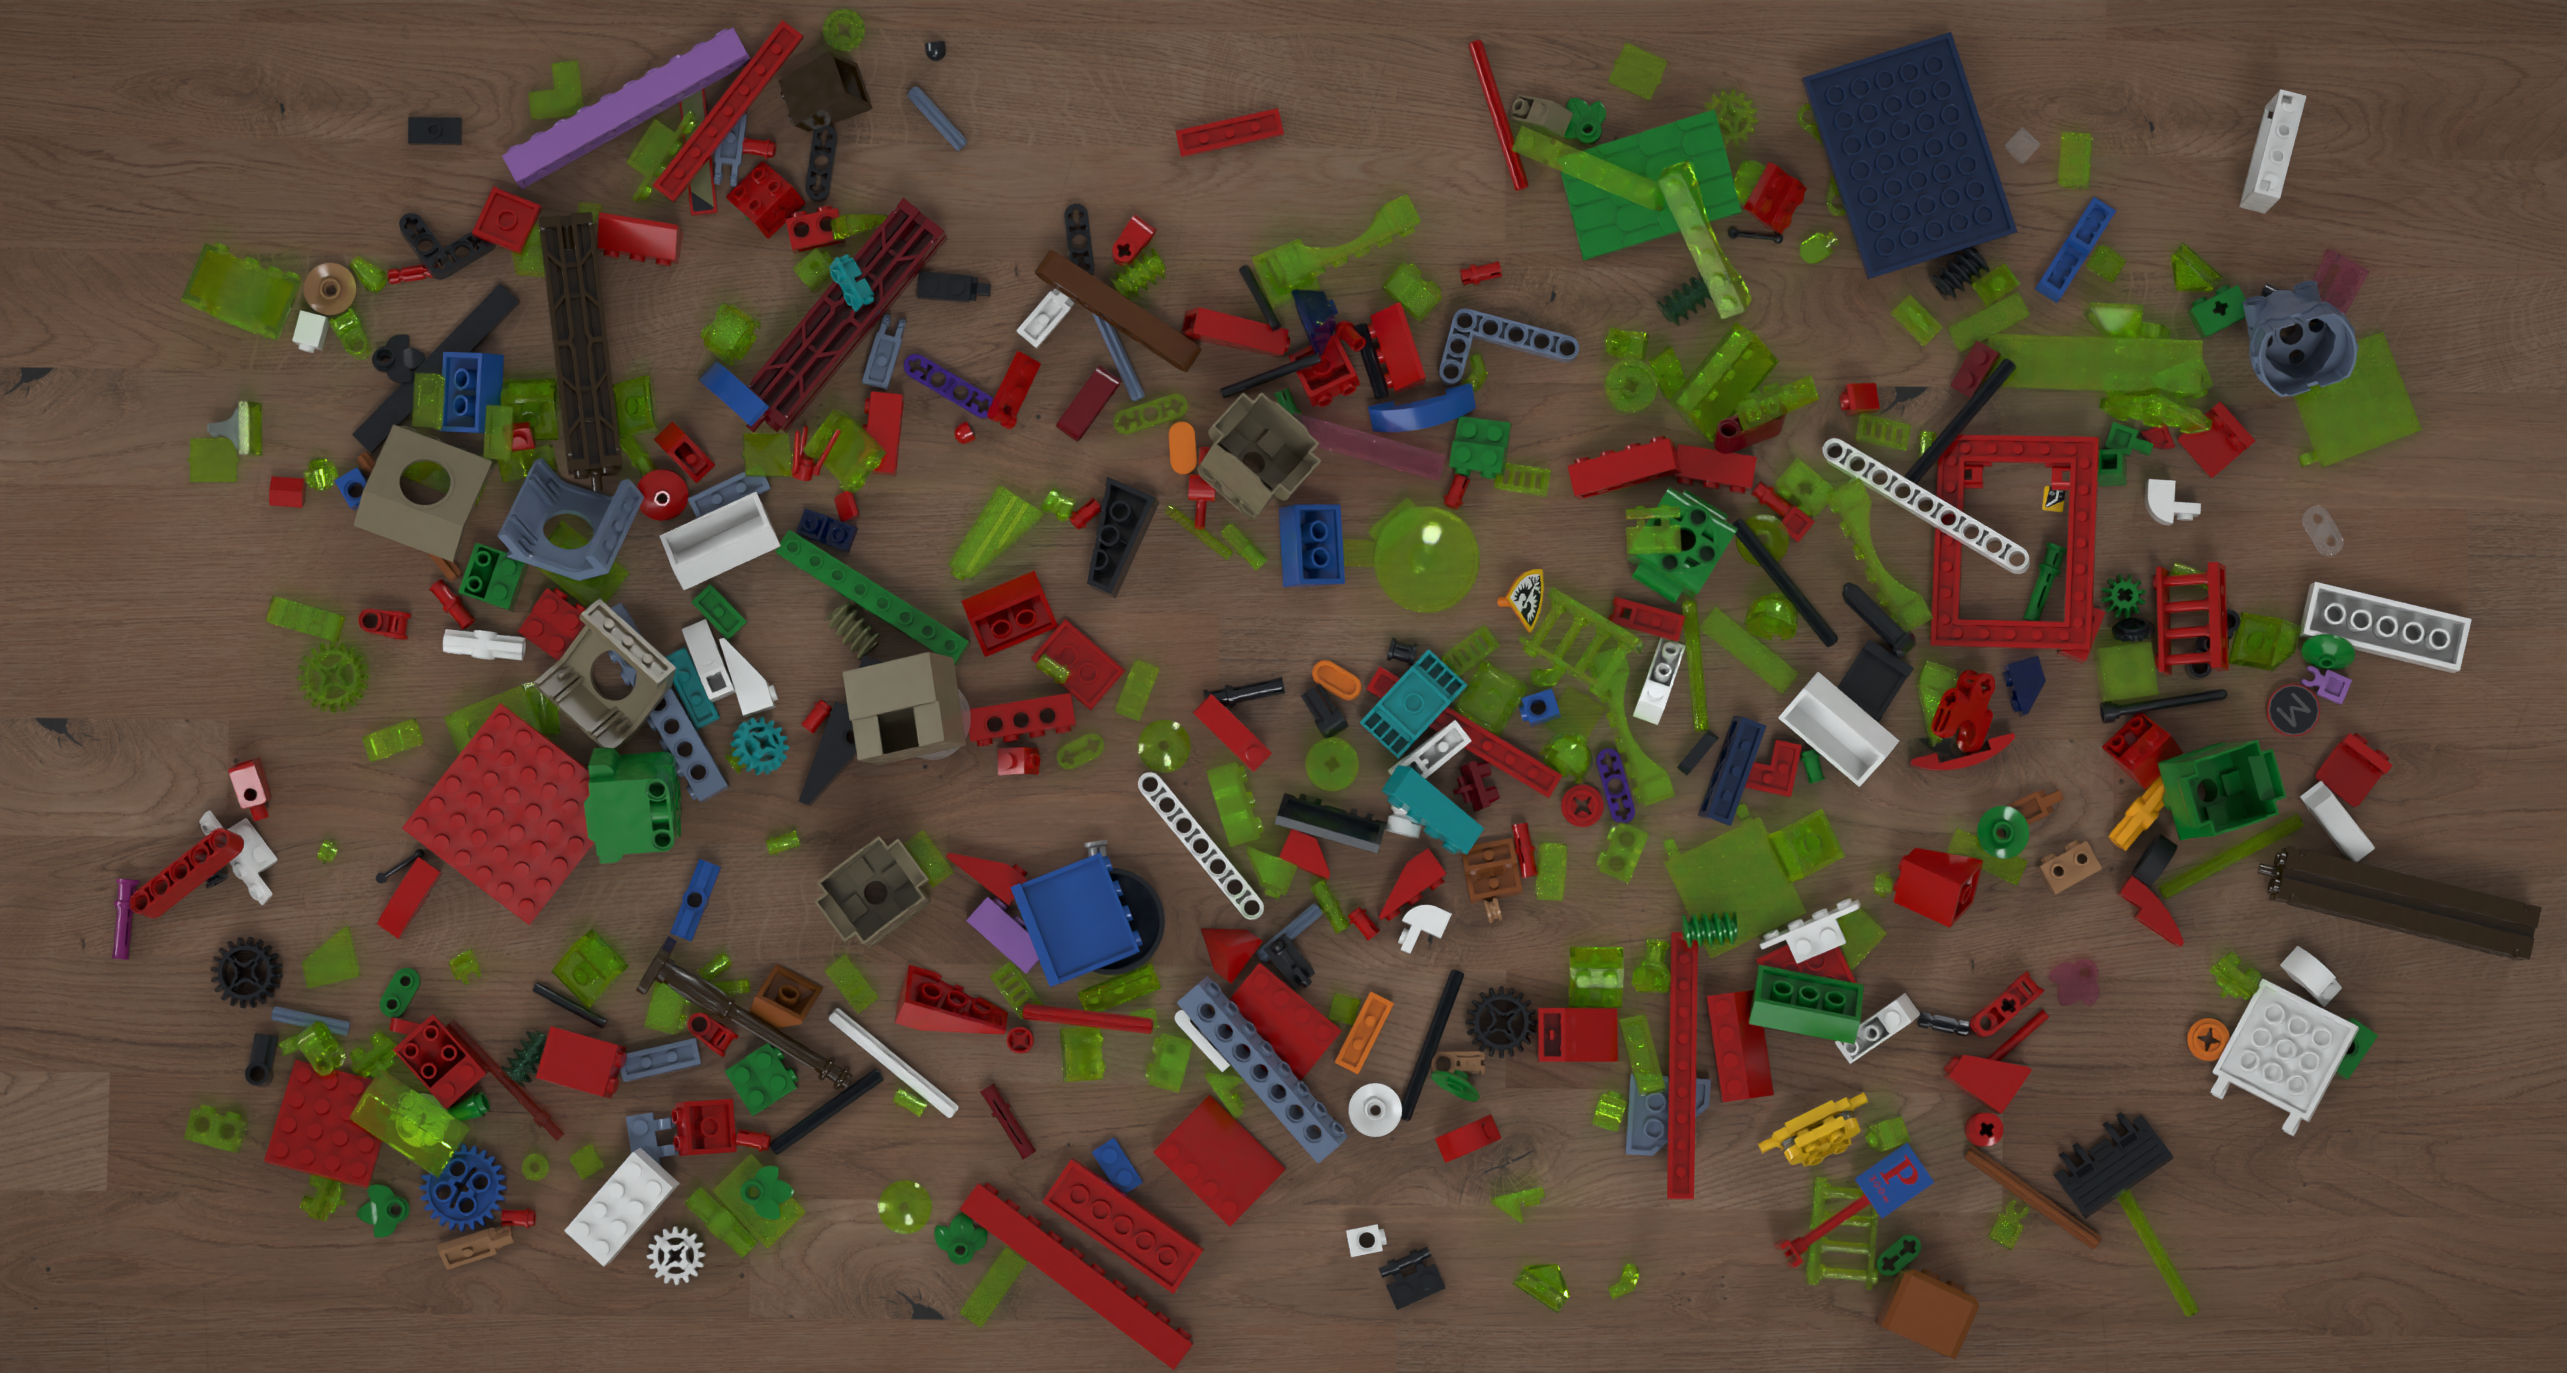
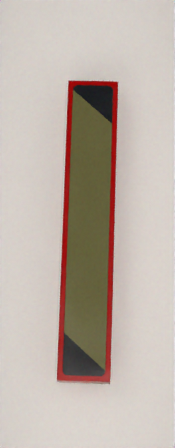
(702, 188)

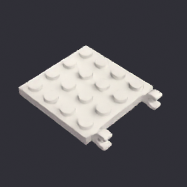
(2284, 1052)

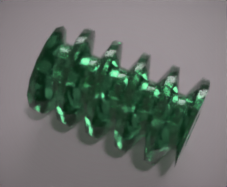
(1684, 300)
(526, 1058)

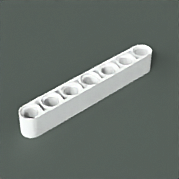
(1196, 833)

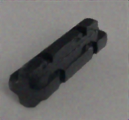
(1943, 1024)

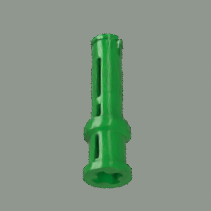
(2048, 571)

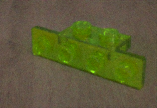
(655, 149)
(1775, 401)

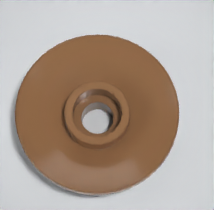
(321, 279)

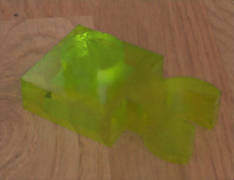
(2006, 1228)

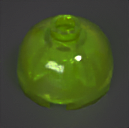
(1771, 616)
(1568, 755)

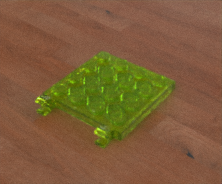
(2360, 409)
(1735, 875)

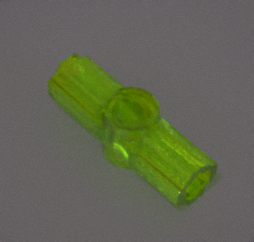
(721, 1222)

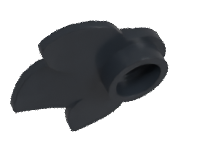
(401, 357)

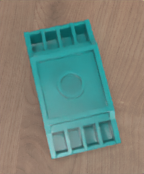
(1413, 704)

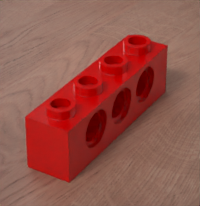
(1060, 704)

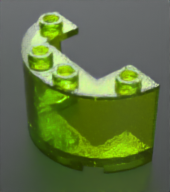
(242, 291)

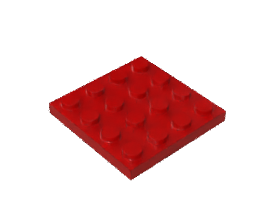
(316, 1130)

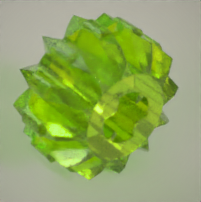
(1747, 178)

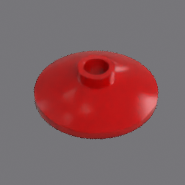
(663, 482)

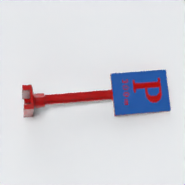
(1883, 1186)

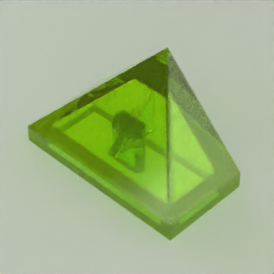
(2192, 272)
(1544, 1284)

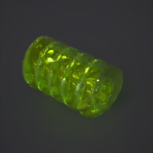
(1139, 275)

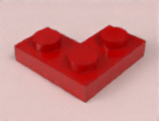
(1778, 776)

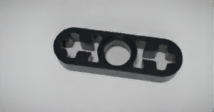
(812, 181)
(1084, 222)

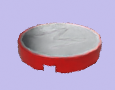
(2293, 710)

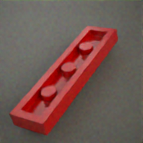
(1229, 133)

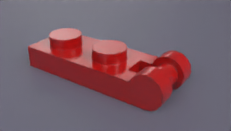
(1013, 390)
(1648, 619)

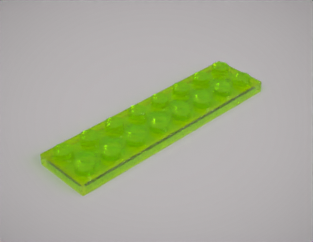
(2100, 363)

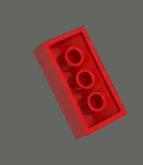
(1738, 1048)

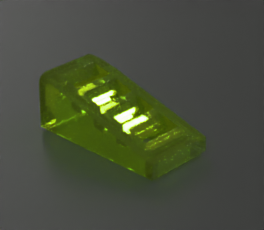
(855, 223)
(1861, 427)
(1542, 492)
(1489, 639)
(1008, 996)

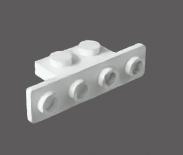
(252, 860)
(1814, 935)

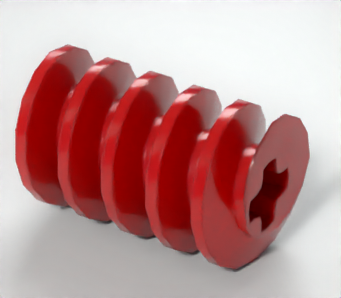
(1994, 1129)

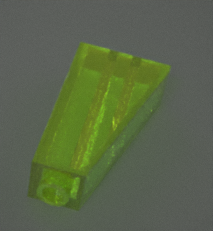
(996, 530)

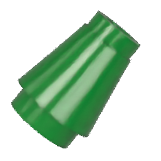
(470, 1107)

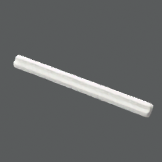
(893, 1063)

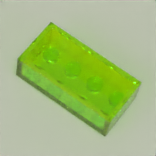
(1721, 380)

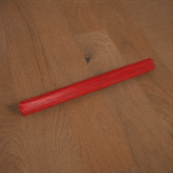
(1498, 114)

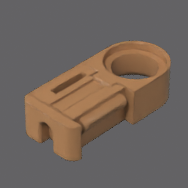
(1466, 1061)

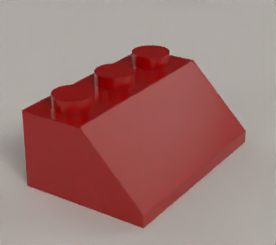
(639, 239)
(1396, 349)
(1009, 613)

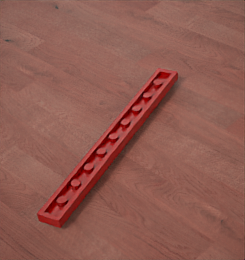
(1682, 1069)

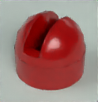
(964, 433)

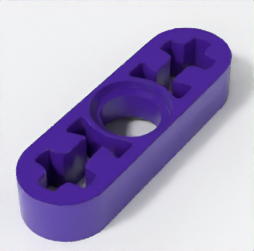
(1604, 769)

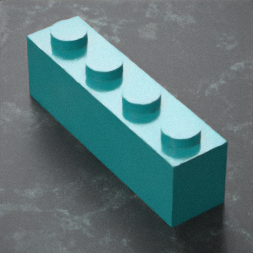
(1432, 810)

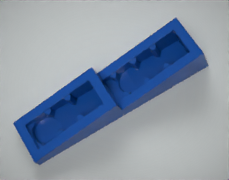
(2075, 250)

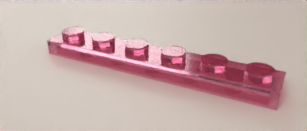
(1374, 448)

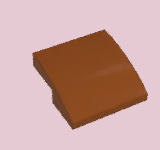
(1492, 871)

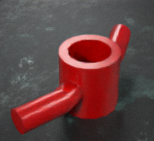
(1201, 493)

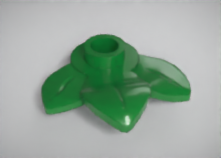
(1584, 117)
(770, 1192)
(379, 1210)
(960, 1234)

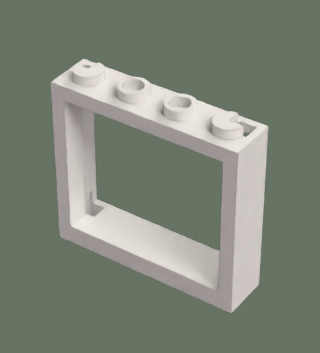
(2272, 151)

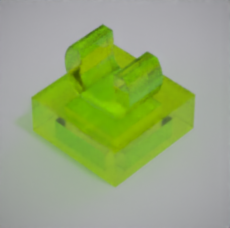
(464, 965)

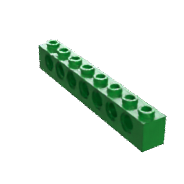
(872, 597)

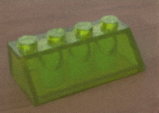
(410, 1123)

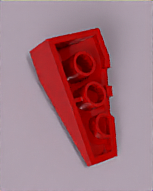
(934, 1005)

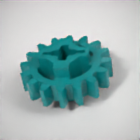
(770, 746)

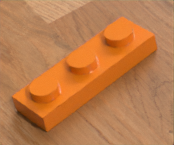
(1364, 1032)

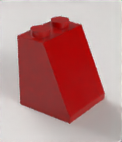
(1937, 884)
(581, 1062)
(1986, 1080)

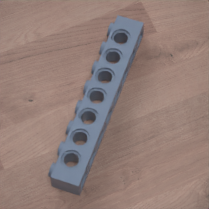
(714, 781)
(1263, 1083)

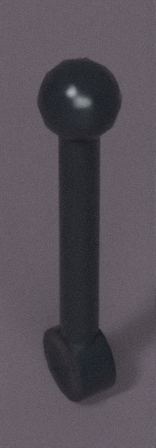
(1733, 234)
(382, 877)

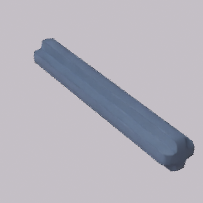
(1120, 359)

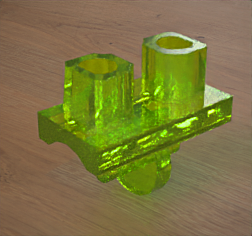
(1916, 320)
(1668, 371)
(2233, 980)
(378, 1058)
(325, 1199)

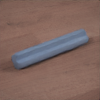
(937, 118)
(1294, 928)
(306, 1019)

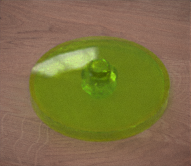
(1426, 559)

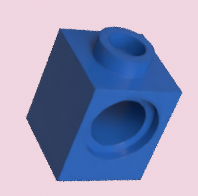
(347, 482)
(1551, 712)

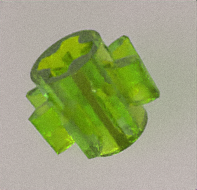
(320, 474)

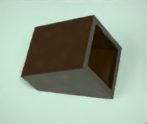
(824, 92)

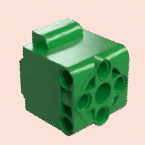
(1685, 571)
(2238, 783)
(632, 803)

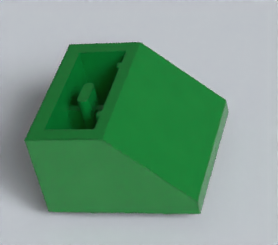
(493, 577)

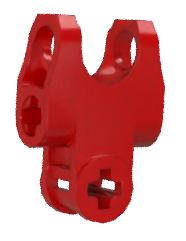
(2015, 996)

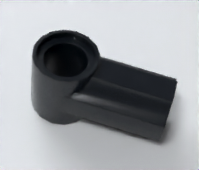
(1327, 717)
(263, 1057)

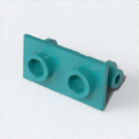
(855, 293)

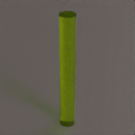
(1202, 535)

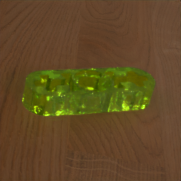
(1167, 400)

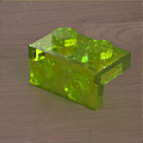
(1082, 1054)

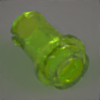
(1926, 439)
(1053, 669)
(782, 843)
(715, 966)
(909, 1102)

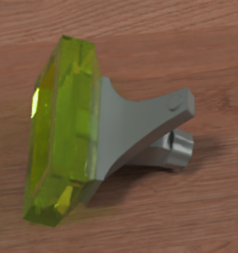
(242, 428)

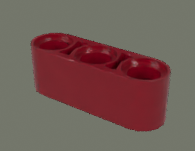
(1088, 403)
(1731, 436)

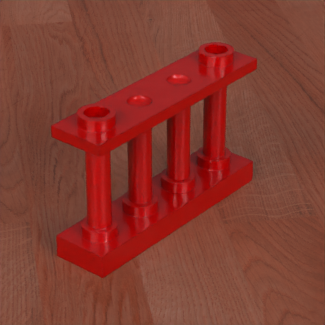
(2215, 630)

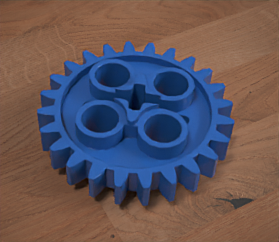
(484, 1200)

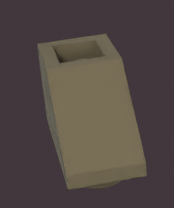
(1540, 115)

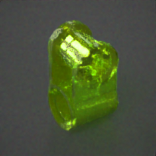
(349, 330)
(319, 1046)

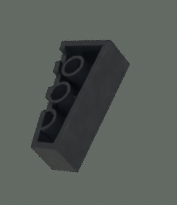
(1119, 534)

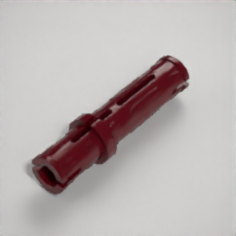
(990, 1094)

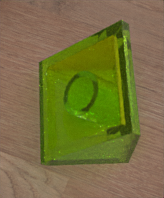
(636, 406)

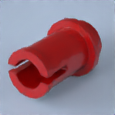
(759, 147)
(1346, 332)
(1456, 492)
(1085, 514)
(817, 716)
(1363, 923)
(753, 1139)
(519, 1217)

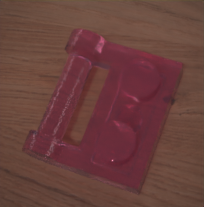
(2346, 282)

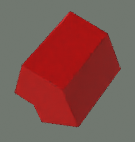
(287, 492)

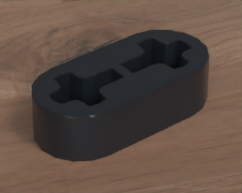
(1697, 752)

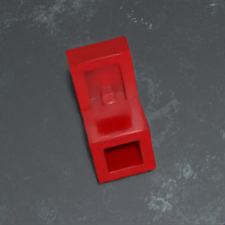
(1468, 1138)

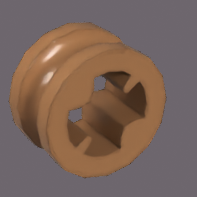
(1492, 910)

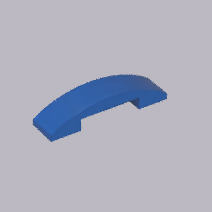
(733, 393)
(1423, 413)

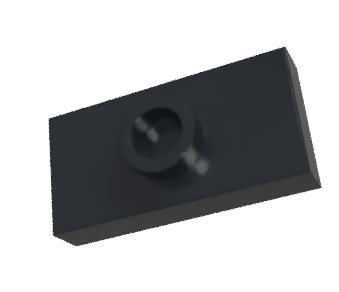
(434, 131)

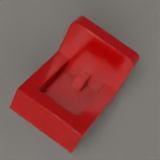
(1018, 761)

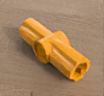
(2139, 816)

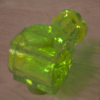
(1652, 973)

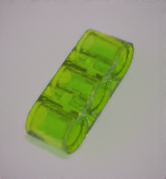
(305, 619)

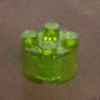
(730, 333)
(1623, 400)
(1321, 754)

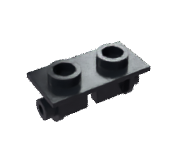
(1290, 962)

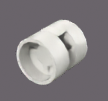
(1401, 825)

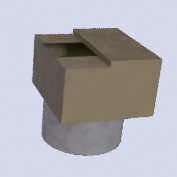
(907, 709)

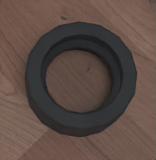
(2154, 860)

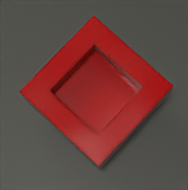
(523, 437)
(1797, 523)

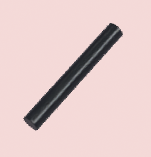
(1260, 298)
(569, 1005)

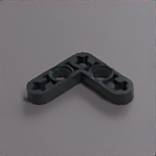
(438, 253)

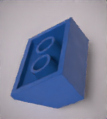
(470, 385)
(1311, 545)

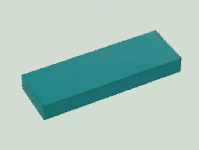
(691, 690)

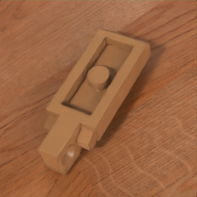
(474, 1246)

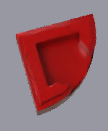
(2159, 437)

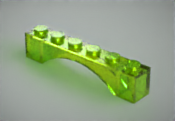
(1589, 168)
(1687, 207)
(1299, 261)
(1853, 507)
(1650, 779)

